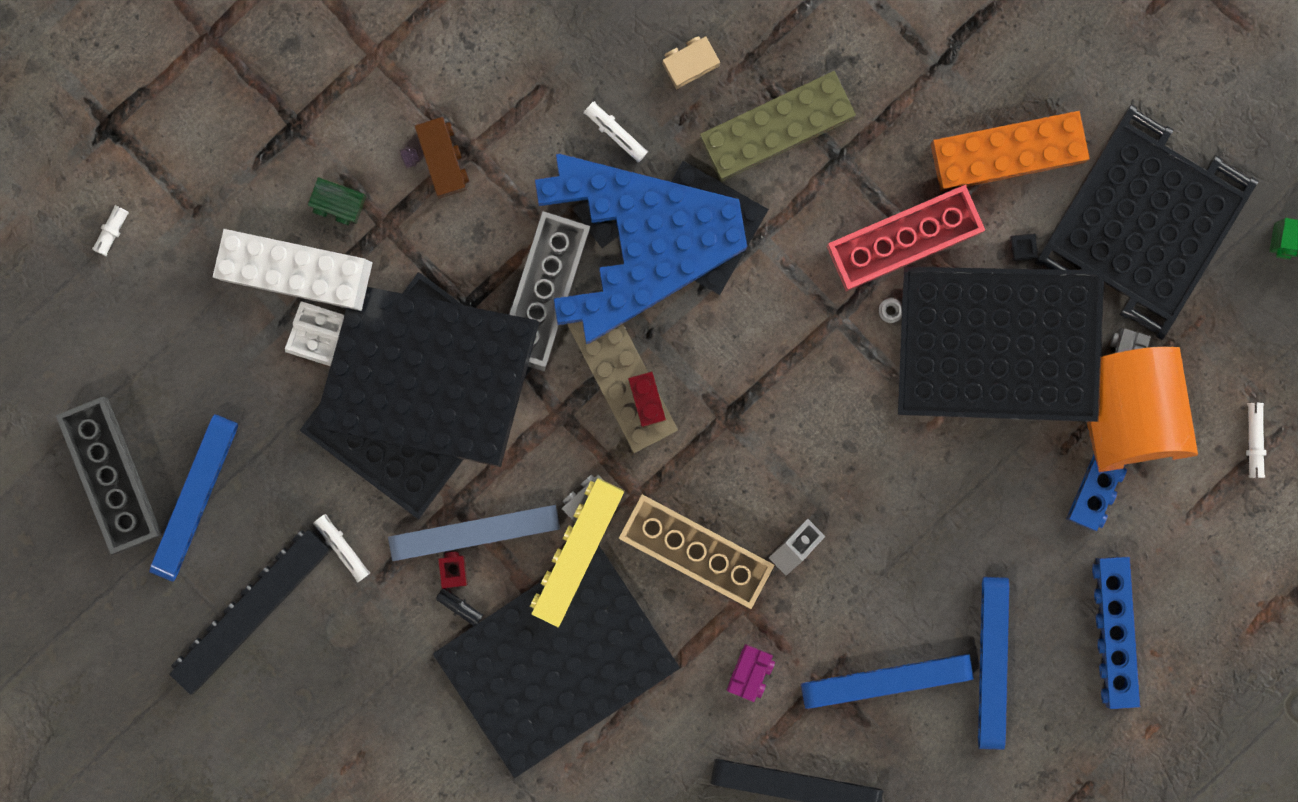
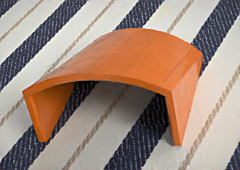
(1142, 409)

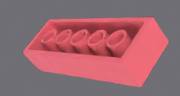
(905, 238)

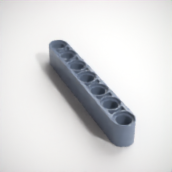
(474, 533)

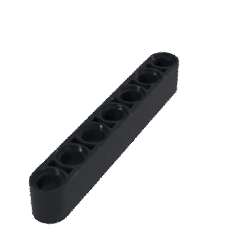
(789, 784)

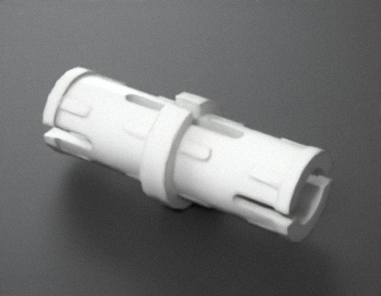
(110, 230)

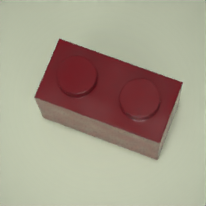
(647, 399)

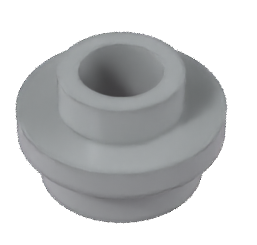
(898, 310)

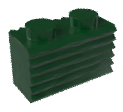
(336, 201)

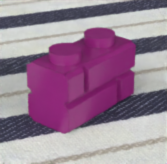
(750, 672)

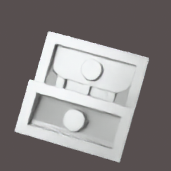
(314, 333)

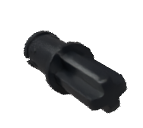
(459, 607)

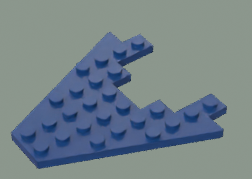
(664, 232)

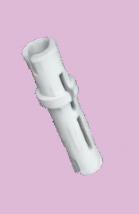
(615, 131)
(1256, 440)
(340, 546)

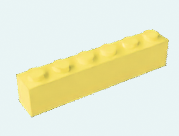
(578, 551)

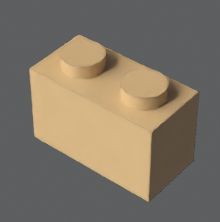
(690, 62)

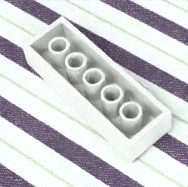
(292, 269)

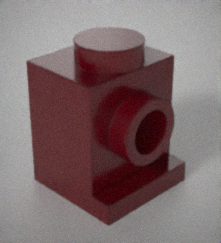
(452, 580)

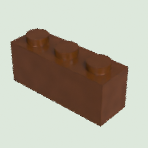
(442, 157)

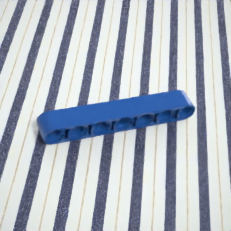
(193, 498)
(993, 663)
(887, 681)

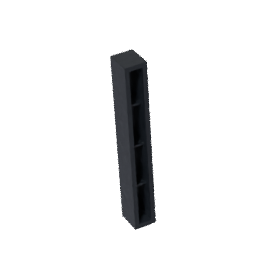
(250, 612)

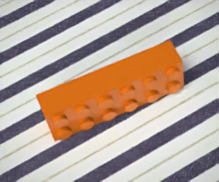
(1010, 151)

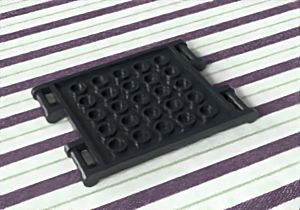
(1148, 220)

